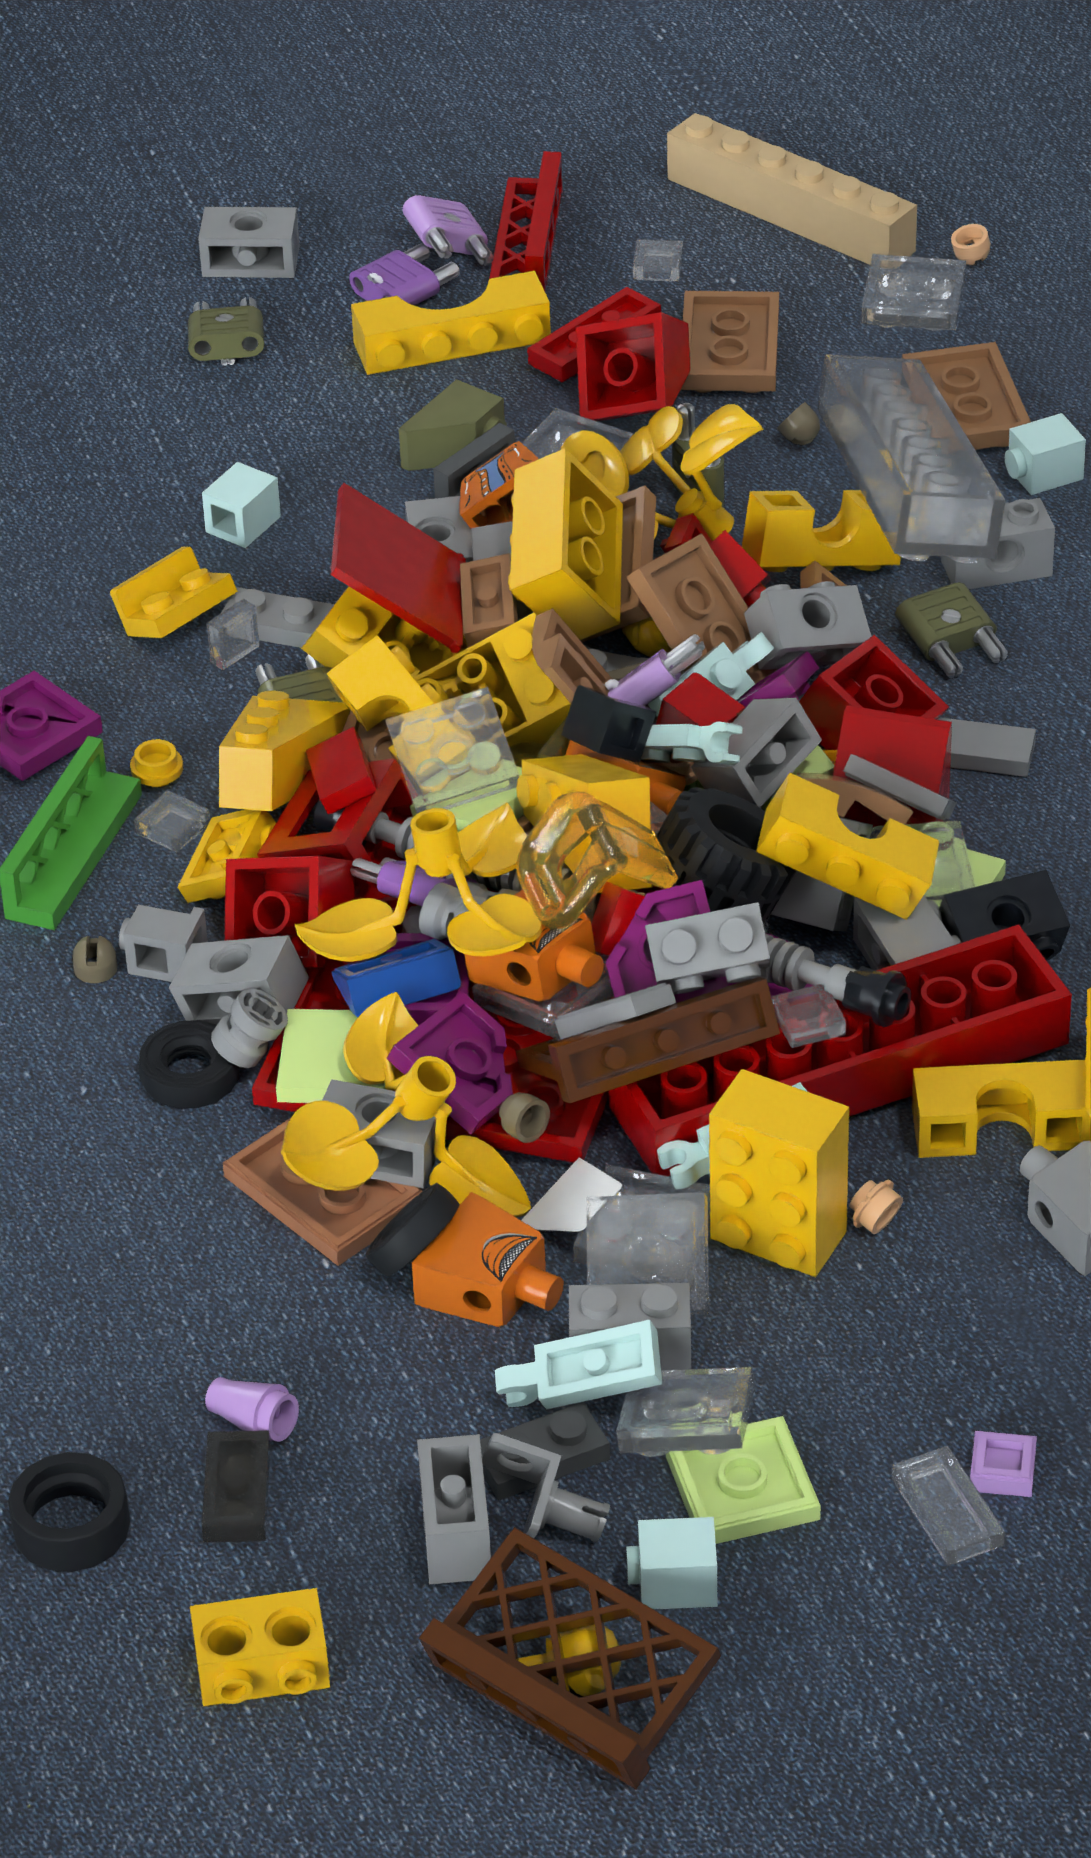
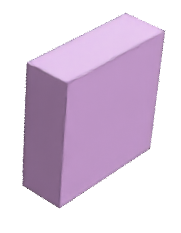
(1003, 1463)

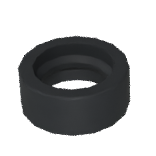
(77, 1546)

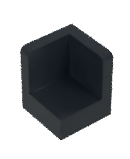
(608, 724)

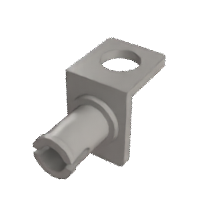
(549, 1503)

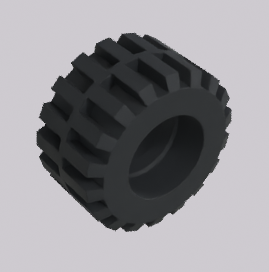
(716, 841)

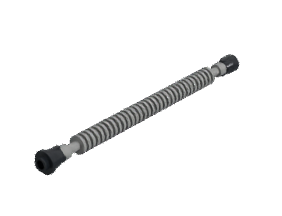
(791, 966)

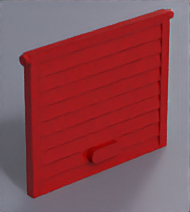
(398, 567)

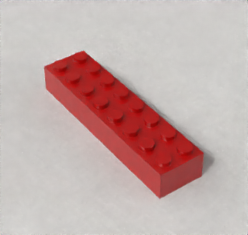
(967, 1007)

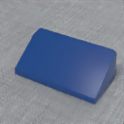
(411, 971)

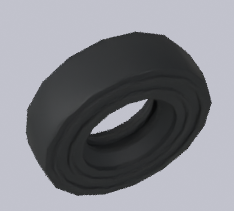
(185, 1089)
(412, 1229)

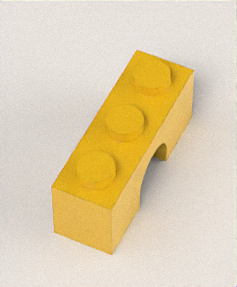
(783, 536)
(379, 685)
(808, 836)
(959, 1100)

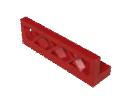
(542, 212)

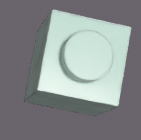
(1045, 454)
(241, 504)
(675, 1563)

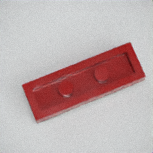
(558, 351)

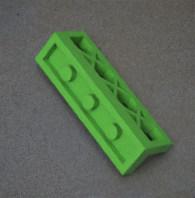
(66, 838)

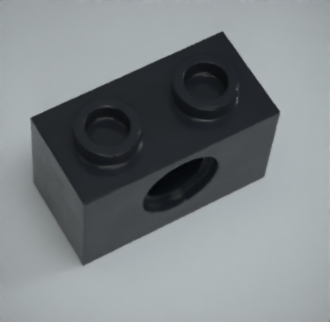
(1014, 901)

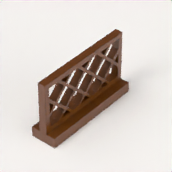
(655, 1040)
(551, 1706)

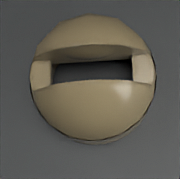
(800, 425)
(94, 971)
(524, 1116)

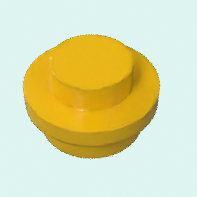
(156, 763)

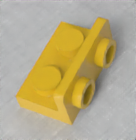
(169, 595)
(226, 837)

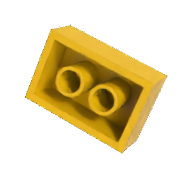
(566, 544)
(778, 1172)

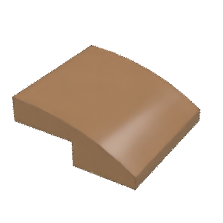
(565, 657)
(851, 790)

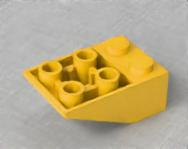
(358, 620)
(505, 663)

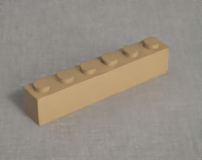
(790, 190)

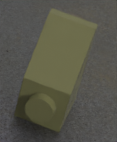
(448, 425)

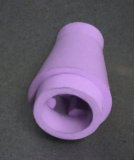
(254, 1406)

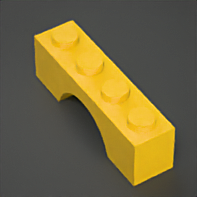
(401, 335)

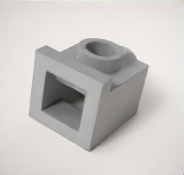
(159, 939)

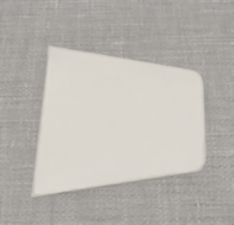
(565, 1202)

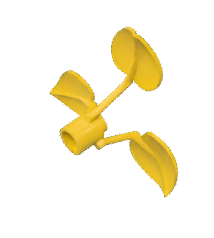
(708, 442)
(485, 847)
(331, 1153)

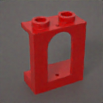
(351, 827)

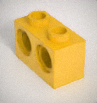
(260, 1647)

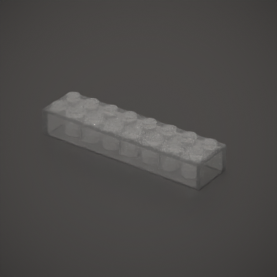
(911, 458)

